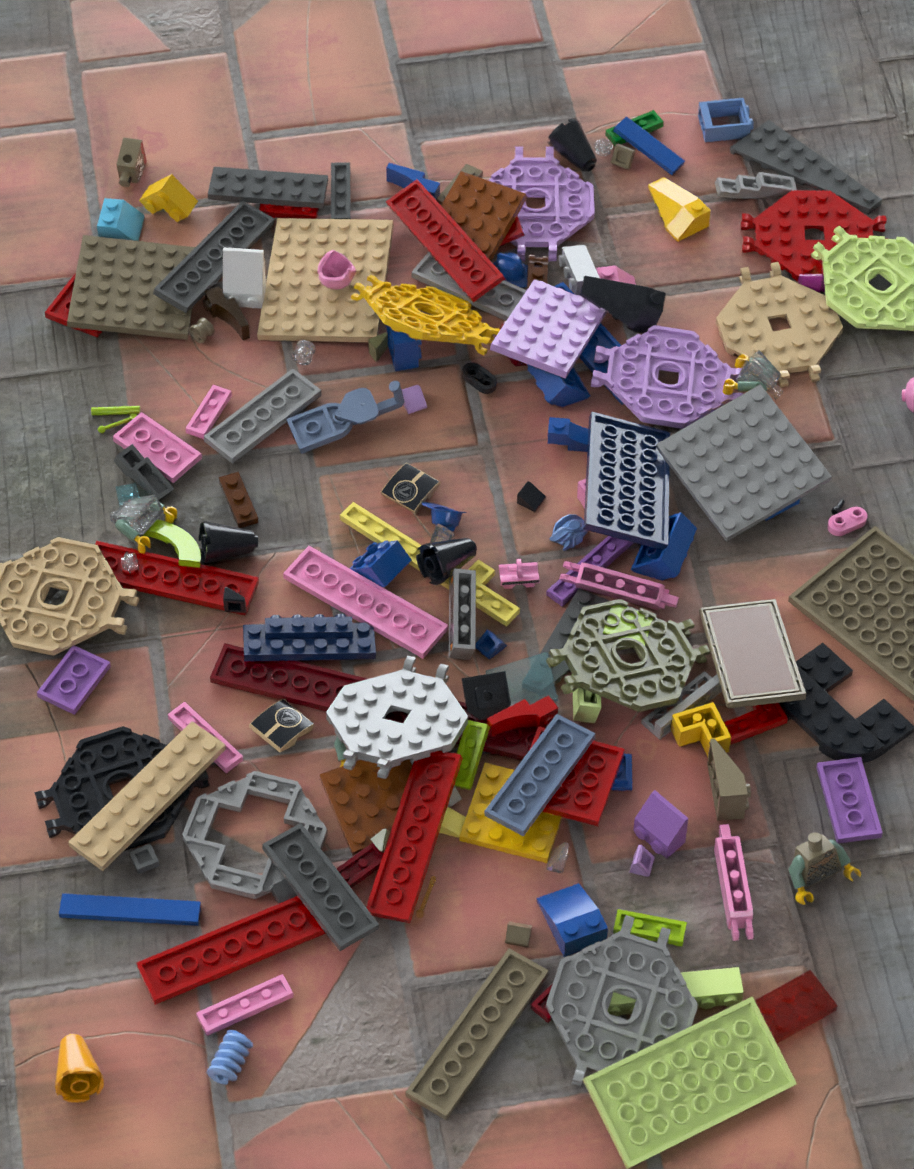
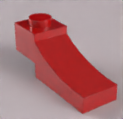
(523, 715)

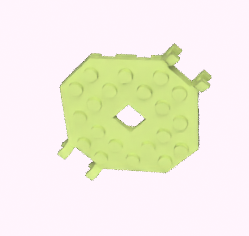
(856, 262)

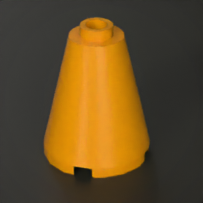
(77, 1071)

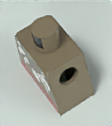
(131, 161)

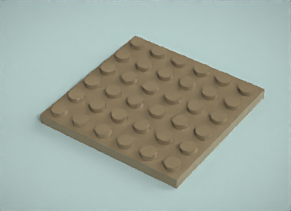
(118, 284)

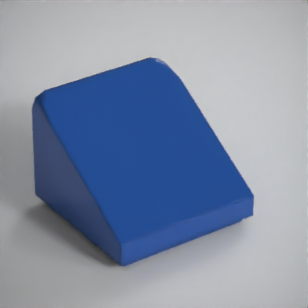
(490, 644)

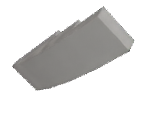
(761, 186)

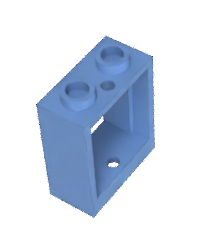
(724, 108)

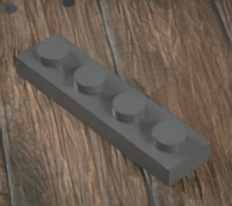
(340, 191)

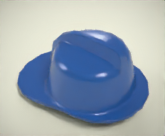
(512, 269)
(444, 515)

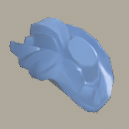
(569, 531)

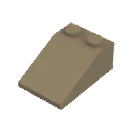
(727, 784)

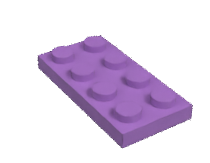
(849, 800)

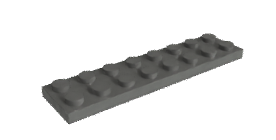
(204, 264)

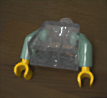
(754, 372)
(138, 515)

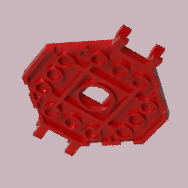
(783, 227)

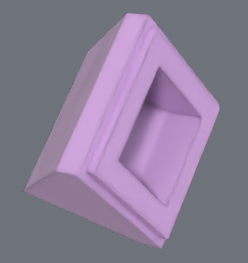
(642, 862)

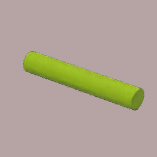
(118, 410)

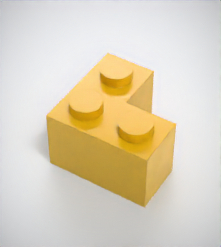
(170, 196)
(700, 725)

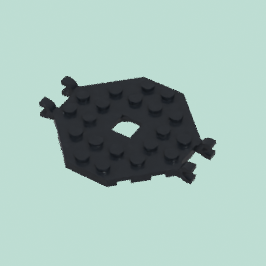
(93, 767)

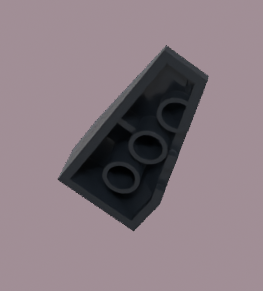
(632, 304)

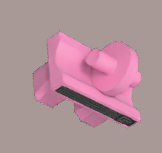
(518, 574)

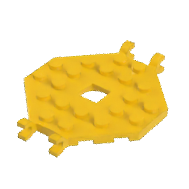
(450, 318)

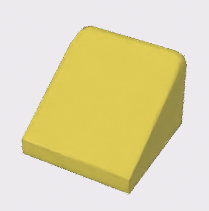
(452, 823)

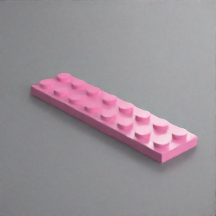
(366, 601)

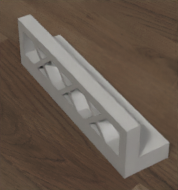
(698, 697)

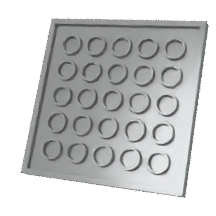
(743, 462)

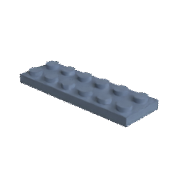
(539, 775)

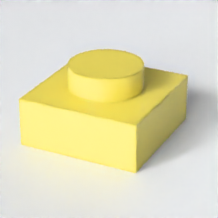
(483, 572)

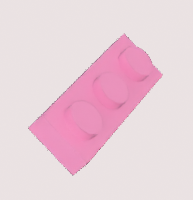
(208, 411)

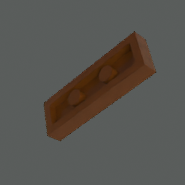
(238, 500)

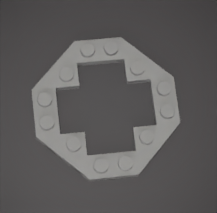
(232, 797)

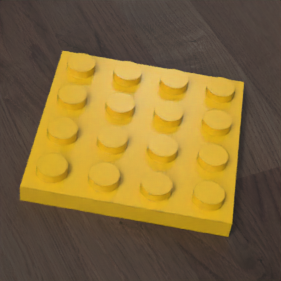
(487, 833)

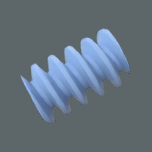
(229, 1056)

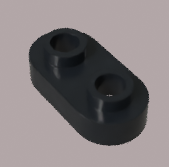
(482, 379)

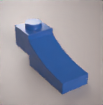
(404, 176)
(564, 432)

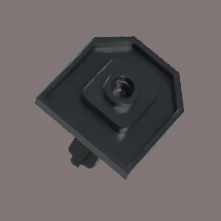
(486, 694)

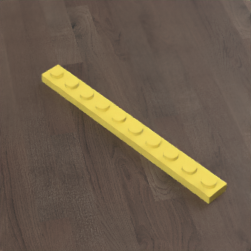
(380, 531)

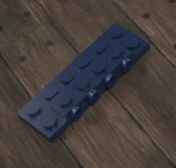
(308, 639)

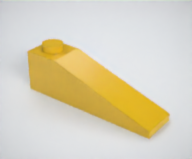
(680, 210)

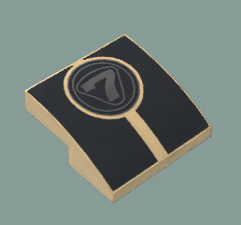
(410, 487)
(281, 725)

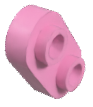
(848, 520)

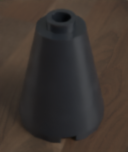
(573, 145)
(224, 542)
(440, 558)

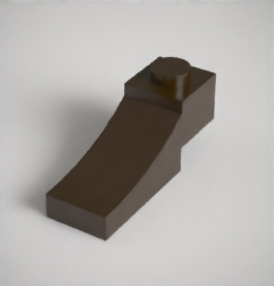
(226, 310)

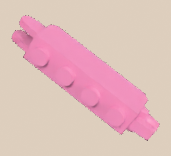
(619, 586)
(733, 883)

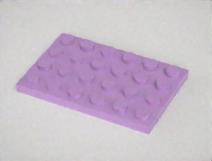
(548, 328)

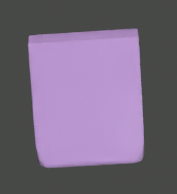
(413, 399)

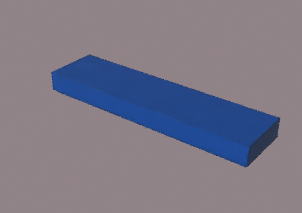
(649, 145)

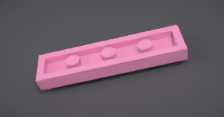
(185, 714)
(244, 1005)

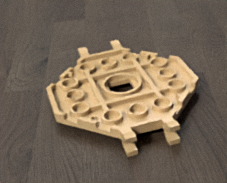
(747, 329)
(86, 609)

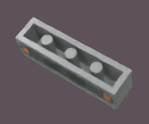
(462, 614)

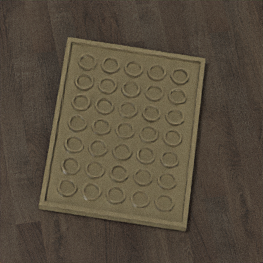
(868, 605)

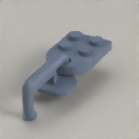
(336, 420)

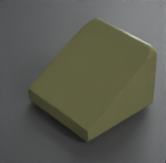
(378, 346)

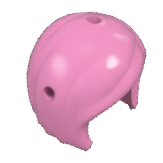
(335, 270)

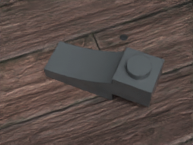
(143, 472)

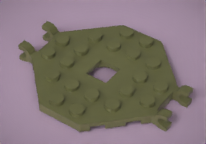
(639, 685)

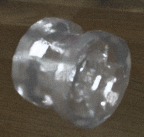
(304, 352)

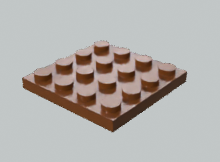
(483, 210)
(363, 800)

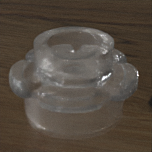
(603, 147)
(129, 562)

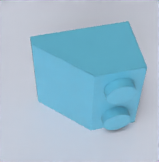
(120, 220)

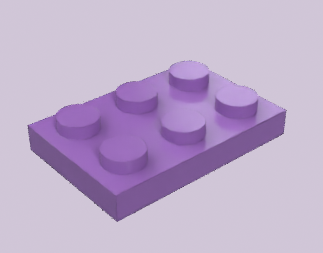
(73, 679)

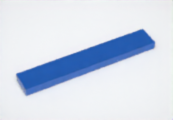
(130, 909)

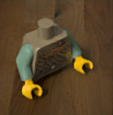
(817, 861)

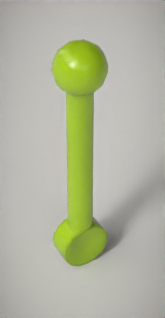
(101, 429)

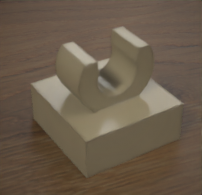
(623, 156)

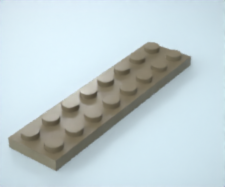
(477, 1034)

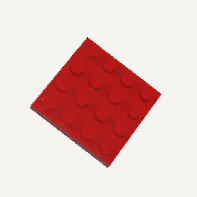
(588, 785)

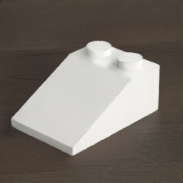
(244, 276)

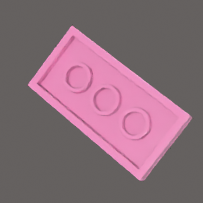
(163, 448)

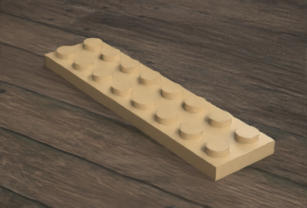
(147, 796)

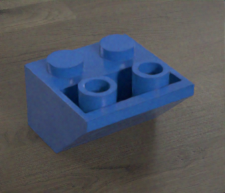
(382, 562)

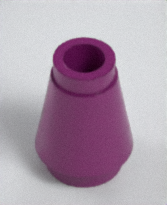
(812, 281)

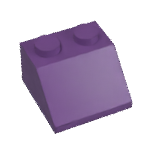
(661, 825)

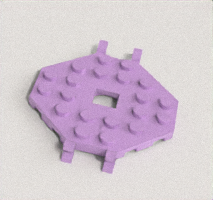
(567, 200)
(635, 371)

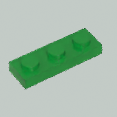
(649, 122)

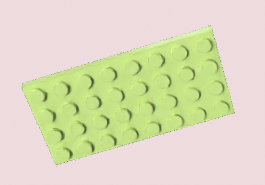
(689, 1082)

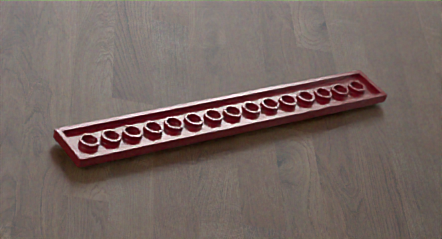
(319, 687)

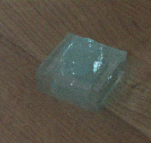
(126, 492)

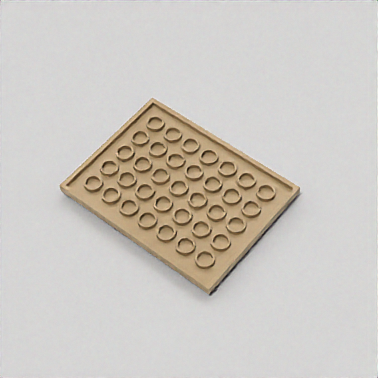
(295, 299)

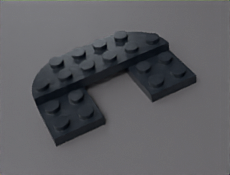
(830, 725)

